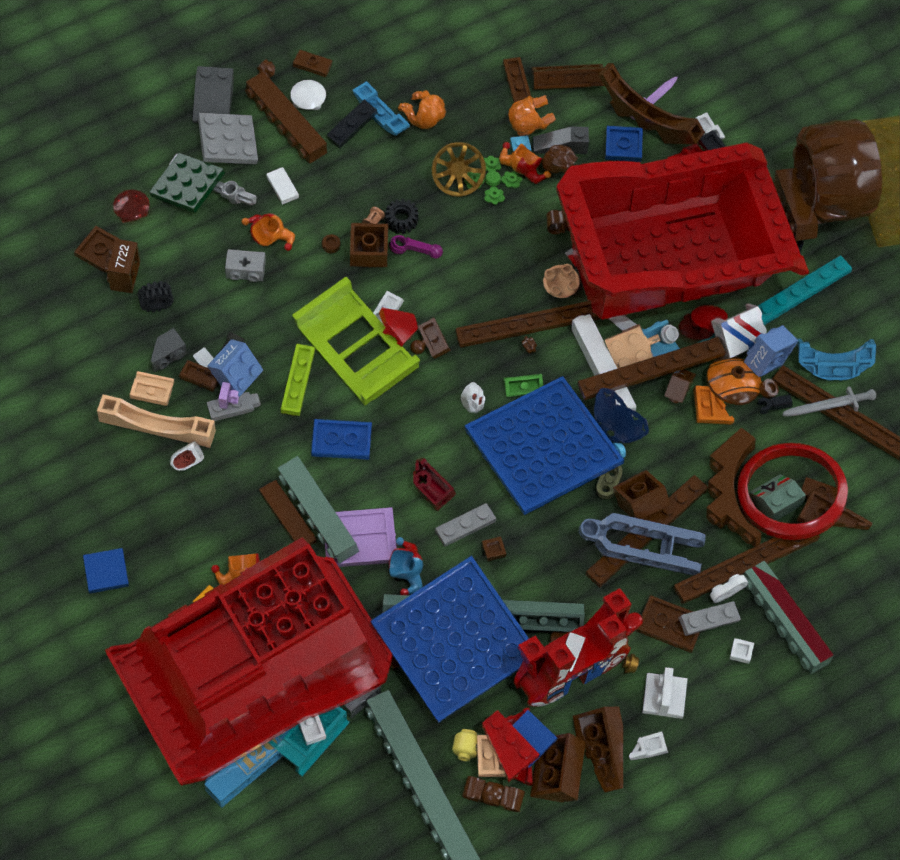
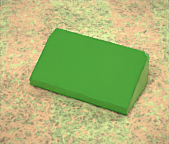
(522, 384)

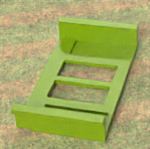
(333, 313)

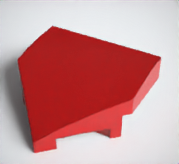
(398, 324)

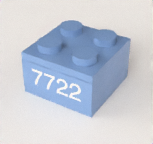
(770, 351)
(235, 366)

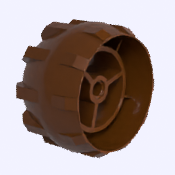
(839, 169)

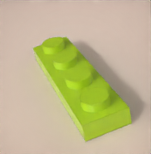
(298, 380)

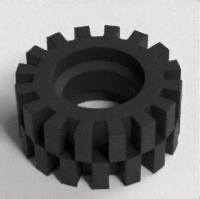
(401, 207)
(155, 296)

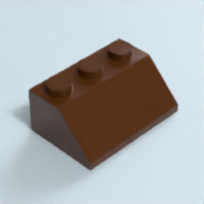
(559, 770)

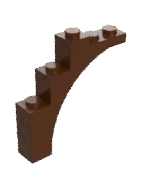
(627, 102)
(724, 509)

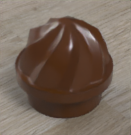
(267, 67)

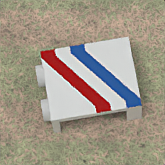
(739, 331)

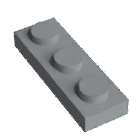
(465, 524)
(709, 618)

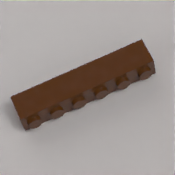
(286, 118)

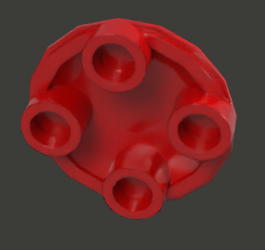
(705, 314)

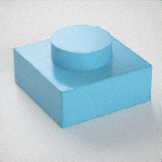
(516, 141)

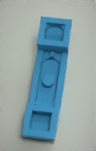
(385, 117)

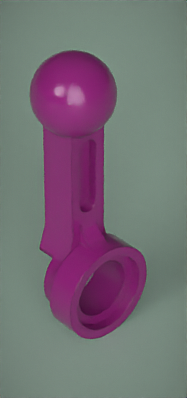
(434, 251)

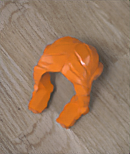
(430, 110)
(525, 118)

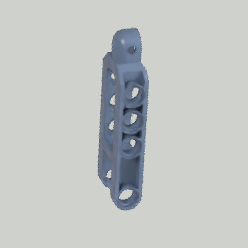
(596, 531)

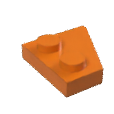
(709, 407)

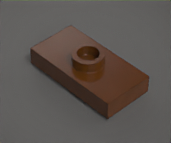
(312, 63)
(198, 375)
(825, 489)

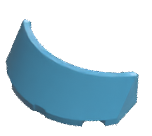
(837, 366)

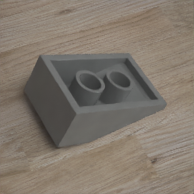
(213, 91)

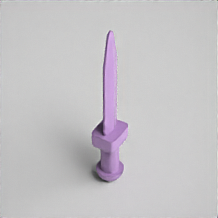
(660, 91)

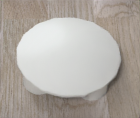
(308, 95)

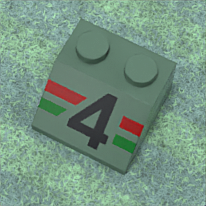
(778, 497)

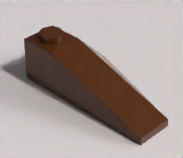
(604, 744)

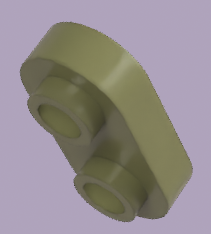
(608, 482)

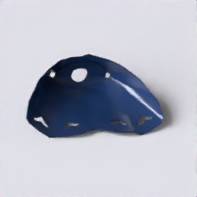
(618, 418)

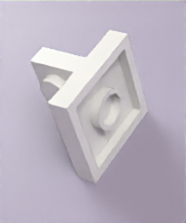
(665, 694)

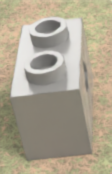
(245, 265)

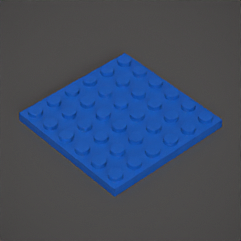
(543, 445)
(453, 638)

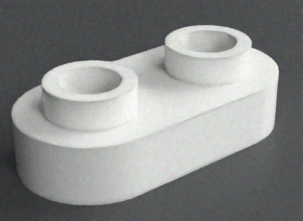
(724, 591)

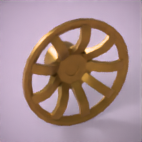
(458, 169)

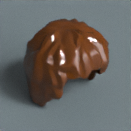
(559, 159)

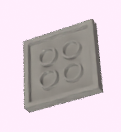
(227, 138)

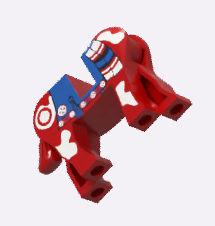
(546, 669)

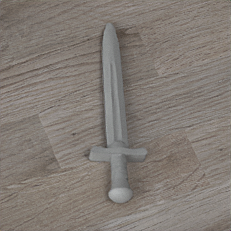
(832, 403)

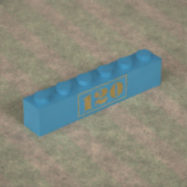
(238, 775)

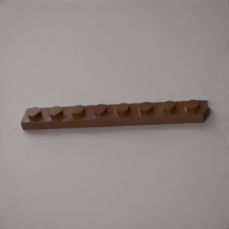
(522, 324)
(652, 367)
(843, 415)
(679, 503)
(720, 573)

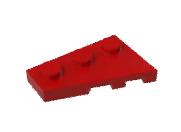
(509, 745)

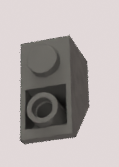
(167, 349)

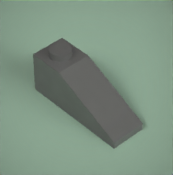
(574, 137)

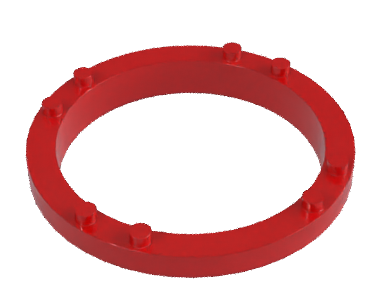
(787, 530)

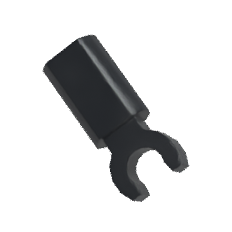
(775, 403)

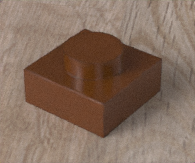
(494, 548)

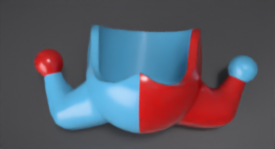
(406, 565)

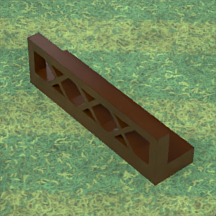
(567, 76)

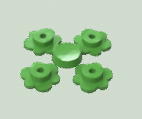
(493, 179)

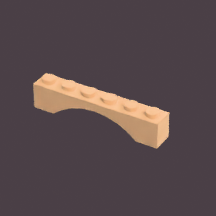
(186, 429)

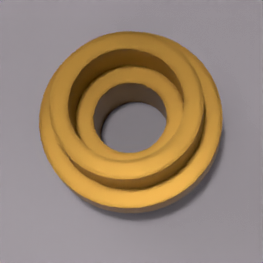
(630, 663)

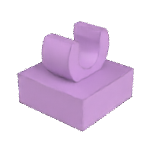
(227, 395)

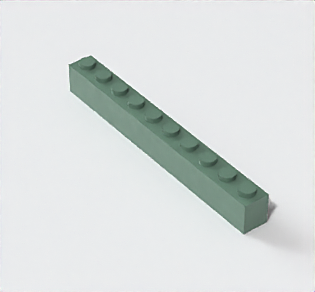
(530, 614)
(419, 778)

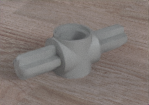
(234, 193)

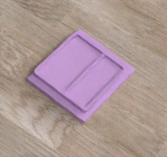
(373, 534)

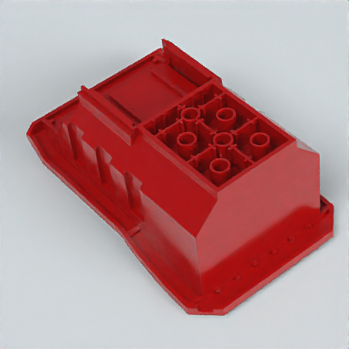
(675, 228)
(251, 661)

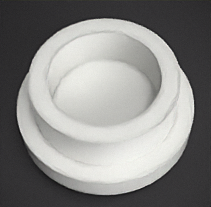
(669, 334)

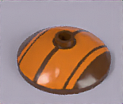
(733, 380)

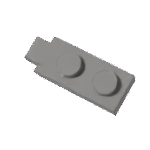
(245, 405)

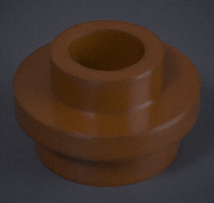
(529, 344)

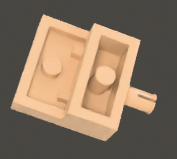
(630, 346)

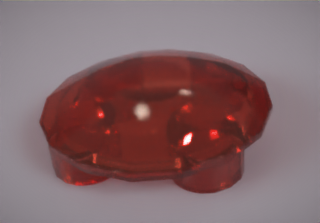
(131, 205)
(693, 332)

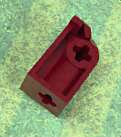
(436, 490)

